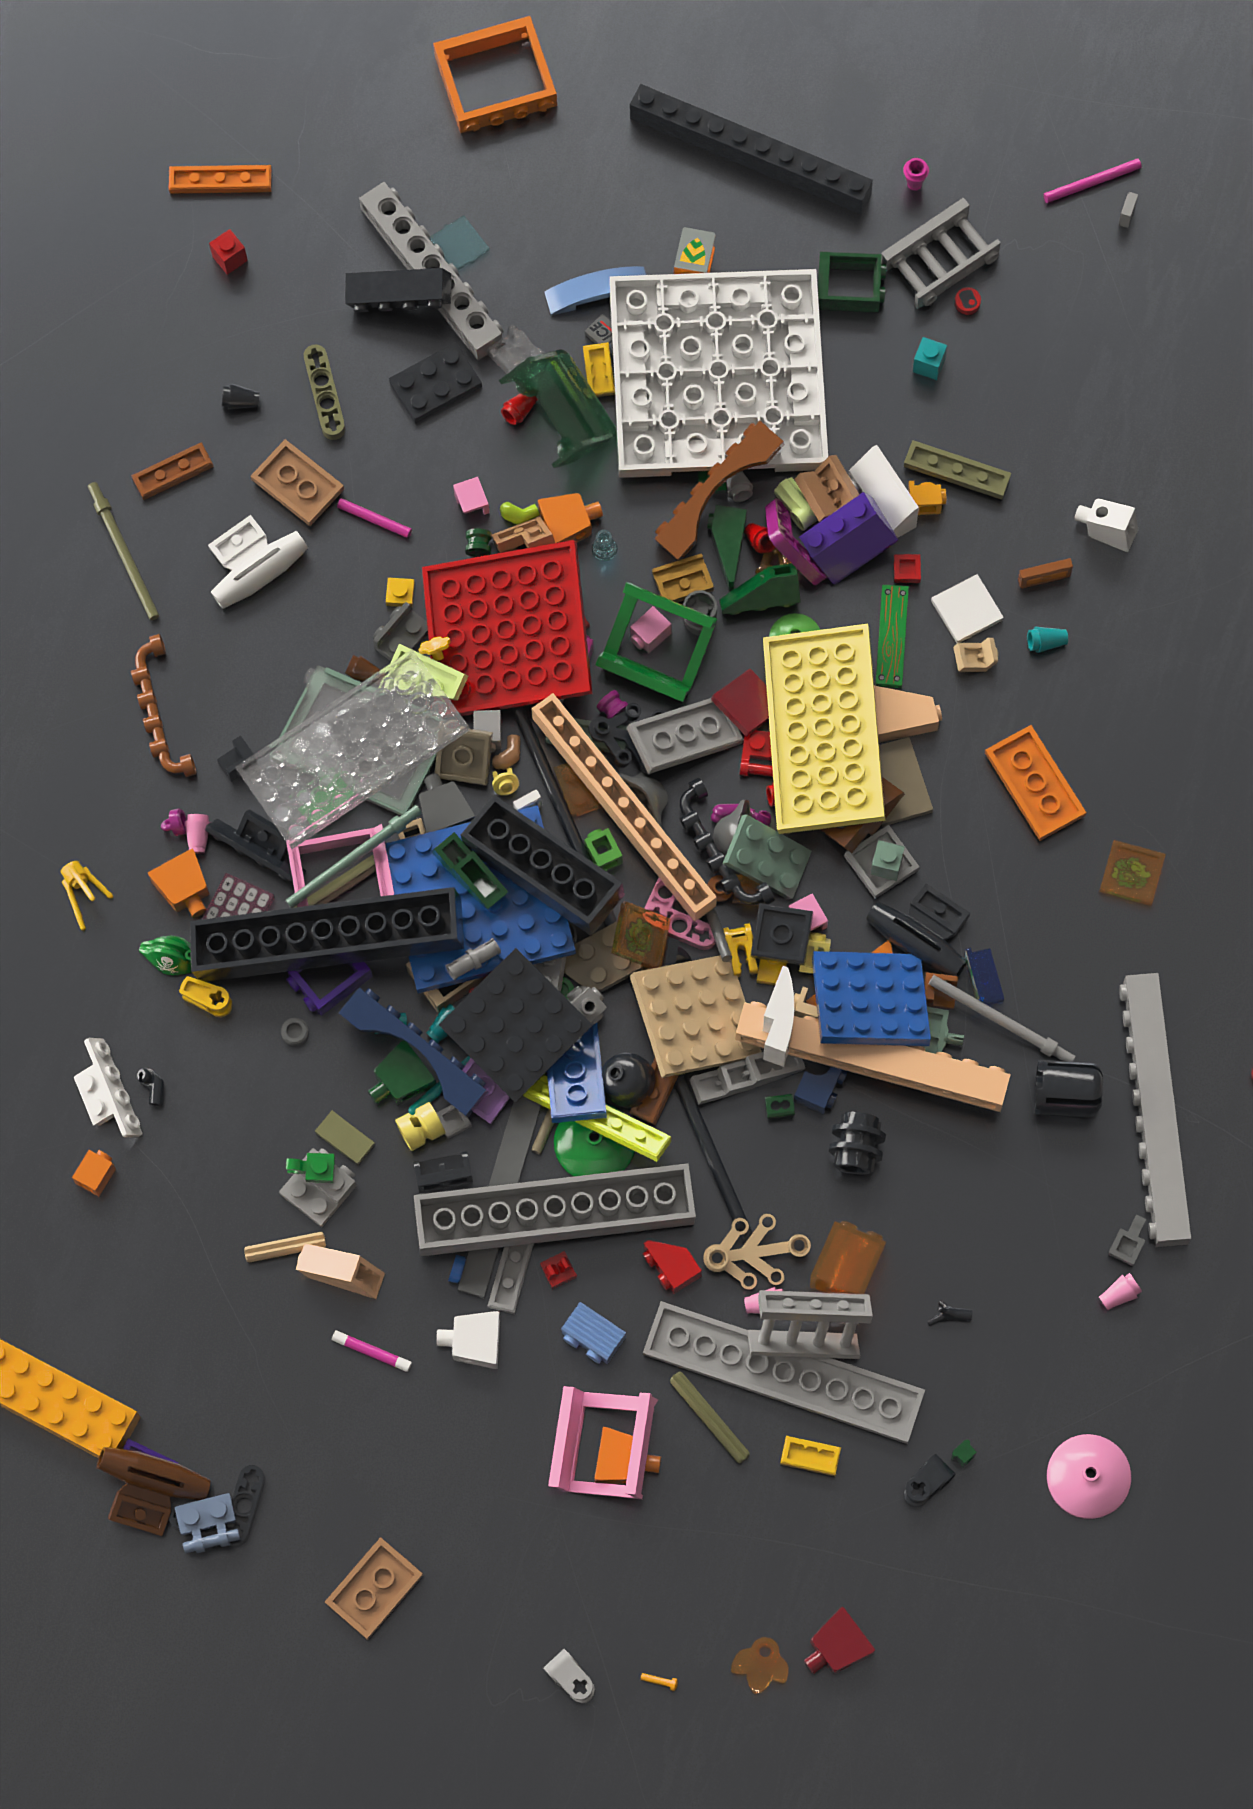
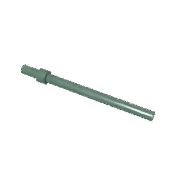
(395, 825)

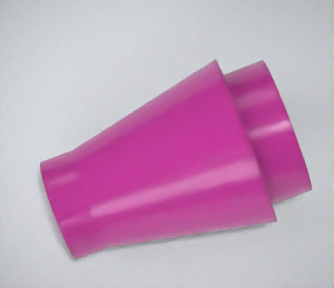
(915, 172)

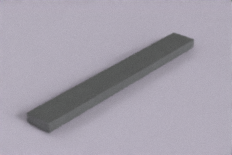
(507, 1170)

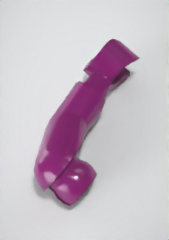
(723, 810)

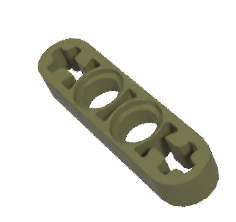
(324, 392)

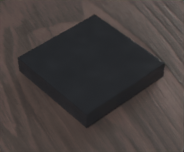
(781, 934)

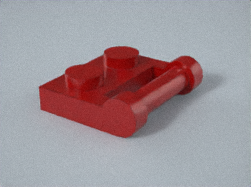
(756, 746)

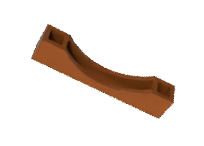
(754, 450)

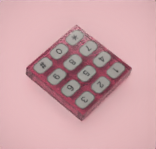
(237, 898)

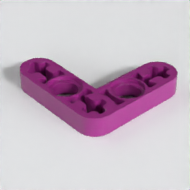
(781, 536)

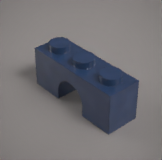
(818, 1090)

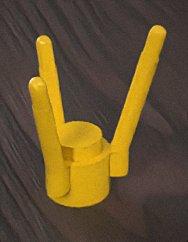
(76, 877)

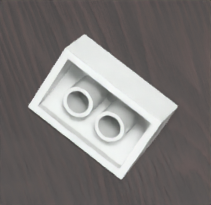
(878, 479)

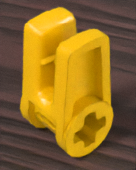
(741, 939)
(204, 994)

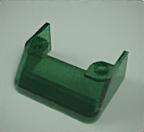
(567, 402)

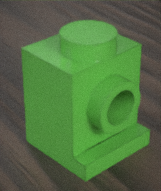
(603, 839)

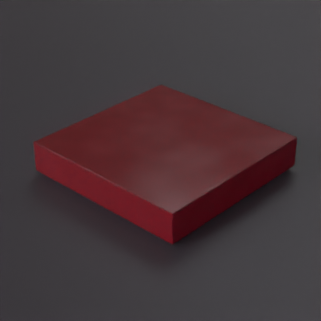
(744, 702)

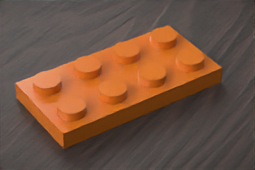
(1035, 782)

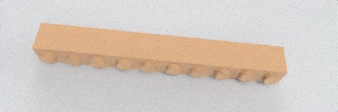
(624, 807)
(890, 1063)

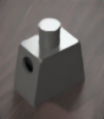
(443, 805)

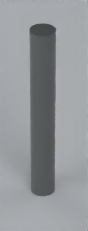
(719, 936)

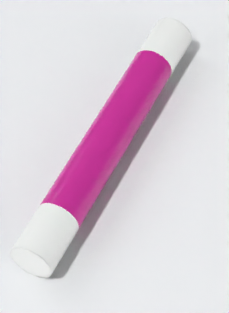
(371, 1351)

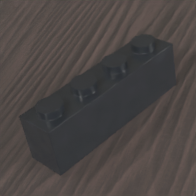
(398, 289)

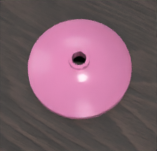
(1084, 1495)

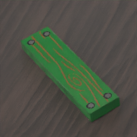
(892, 636)

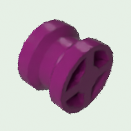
(611, 704)

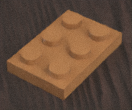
(297, 482)
(374, 1588)

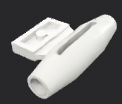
(251, 560)

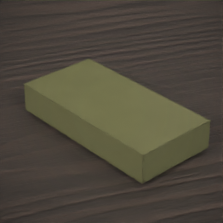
(344, 1137)

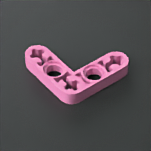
(665, 908)

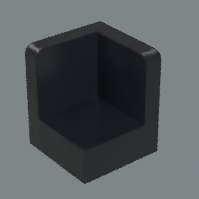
(234, 757)

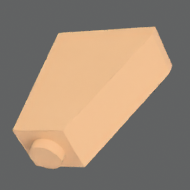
(904, 714)
(340, 1270)

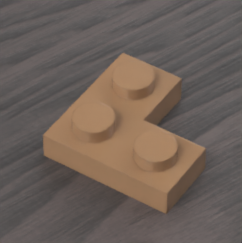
(531, 533)

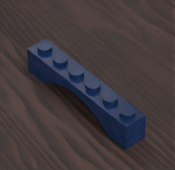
(370, 1016)

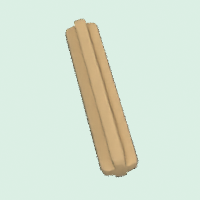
(283, 1247)

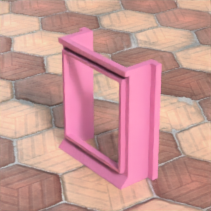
(337, 841)
(569, 1437)

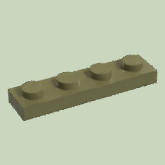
(957, 469)

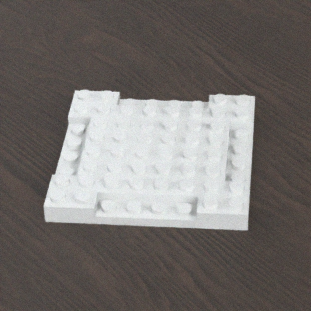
(708, 360)

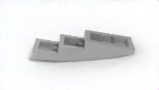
(741, 1076)

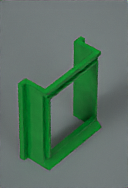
(642, 674)

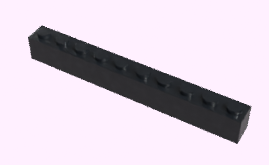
(751, 149)

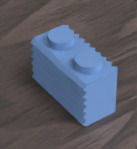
(592, 1333)

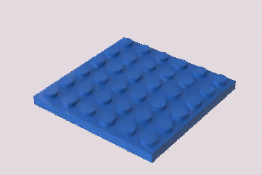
(513, 921)

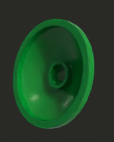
(583, 1157)

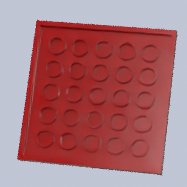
(511, 625)

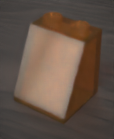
(847, 1260)

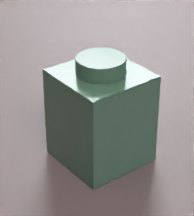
(887, 860)

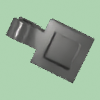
(1127, 1243)

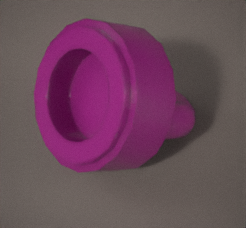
(175, 822)

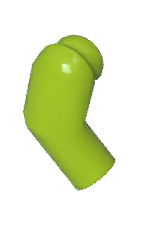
(517, 515)

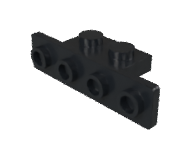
(258, 840)

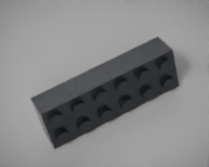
(543, 865)

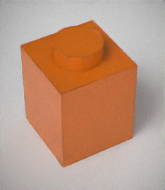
(94, 1172)

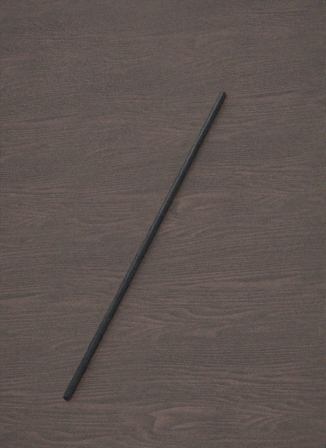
(681, 1084)

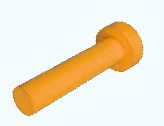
(661, 1681)

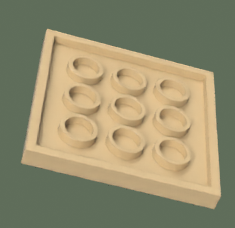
(692, 1014)

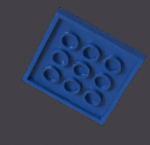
(870, 999)

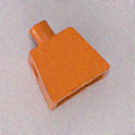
(568, 516)
(181, 883)
(615, 1458)

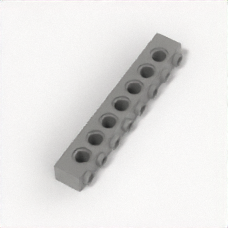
(383, 199)

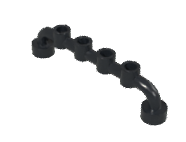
(704, 842)

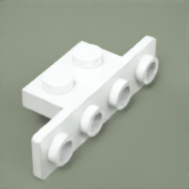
(104, 1091)

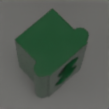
(779, 1100)
(963, 1453)

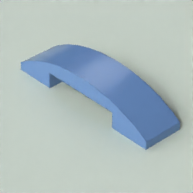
(585, 289)

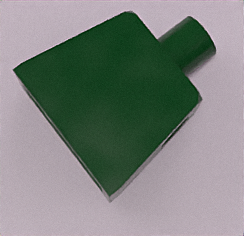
(401, 1076)

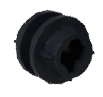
(858, 1138)

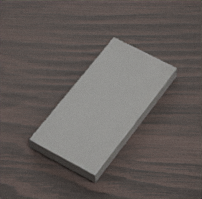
(683, 735)

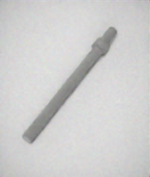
(1047, 1045)

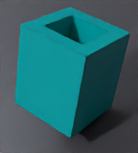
(929, 358)

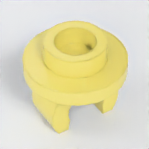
(505, 783)

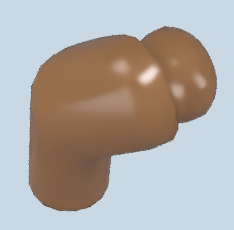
(510, 755)

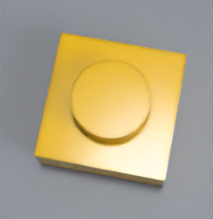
(399, 592)

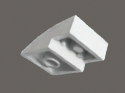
(779, 1020)

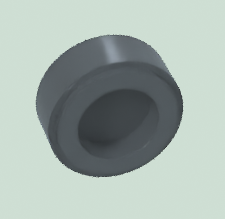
(294, 1031)

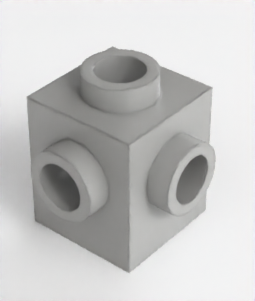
(581, 995)

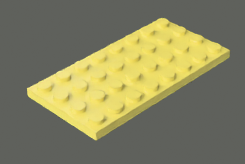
(823, 729)

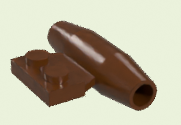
(148, 1487)

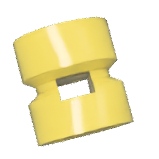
(412, 1132)

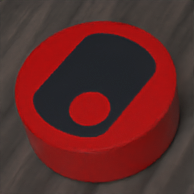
(967, 301)

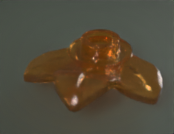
(760, 1669)

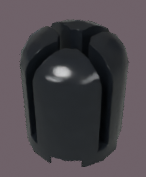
(1068, 1088)

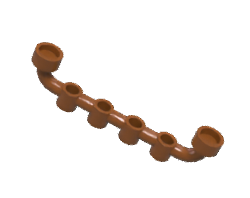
(153, 723)

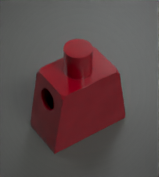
(839, 1644)

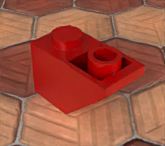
(674, 1263)

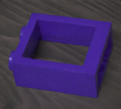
(361, 975)

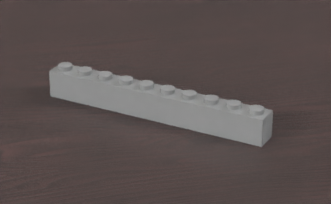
(1156, 1110)

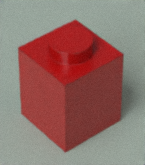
(228, 251)

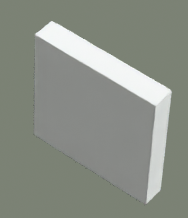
(967, 609)

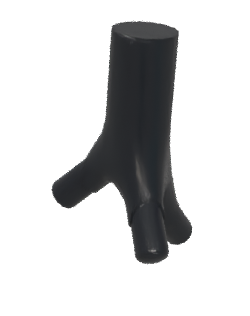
(949, 1312)

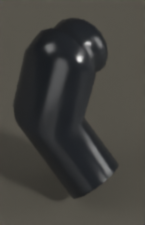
(154, 1084)

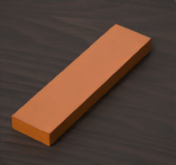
(220, 179)

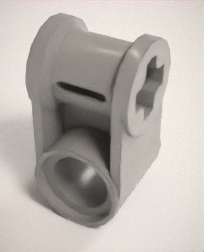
(567, 1674)

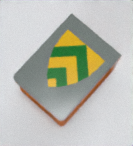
(694, 252)

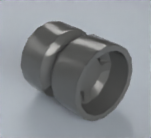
(701, 602)

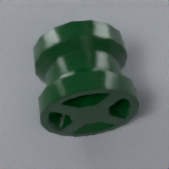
(478, 542)

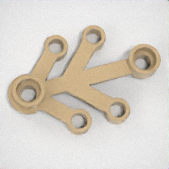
(751, 1252)

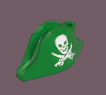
(168, 954)

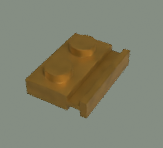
(682, 577)

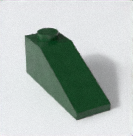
(727, 537)

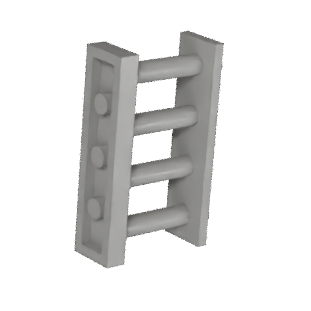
(937, 229)
(809, 1307)

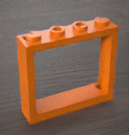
(485, 40)

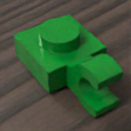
(317, 1167)

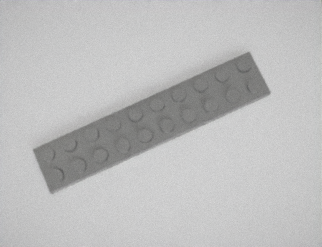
(805, 1382)

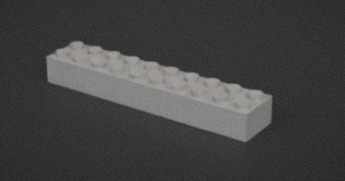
(554, 1209)

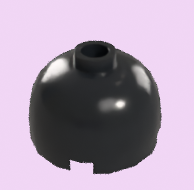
(628, 1079)

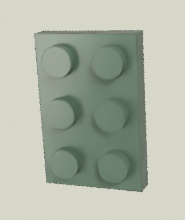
(767, 856)

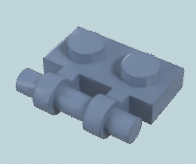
(205, 1515)

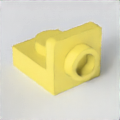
(816, 942)

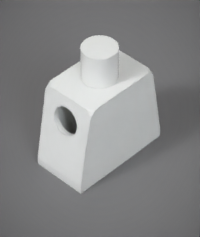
(1110, 523)
(474, 1339)

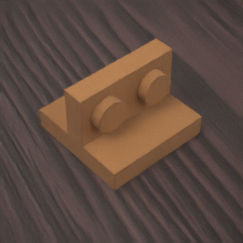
(827, 487)

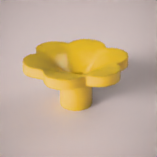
(435, 647)

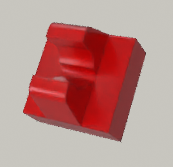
(558, 1270)

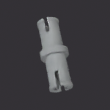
(473, 959)

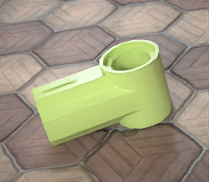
(795, 502)

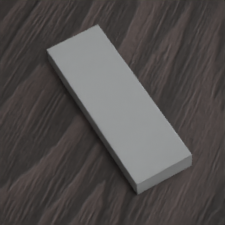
(510, 1278)

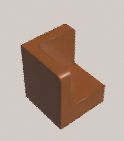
(935, 997)

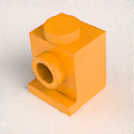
(927, 497)

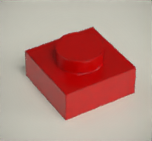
(907, 568)

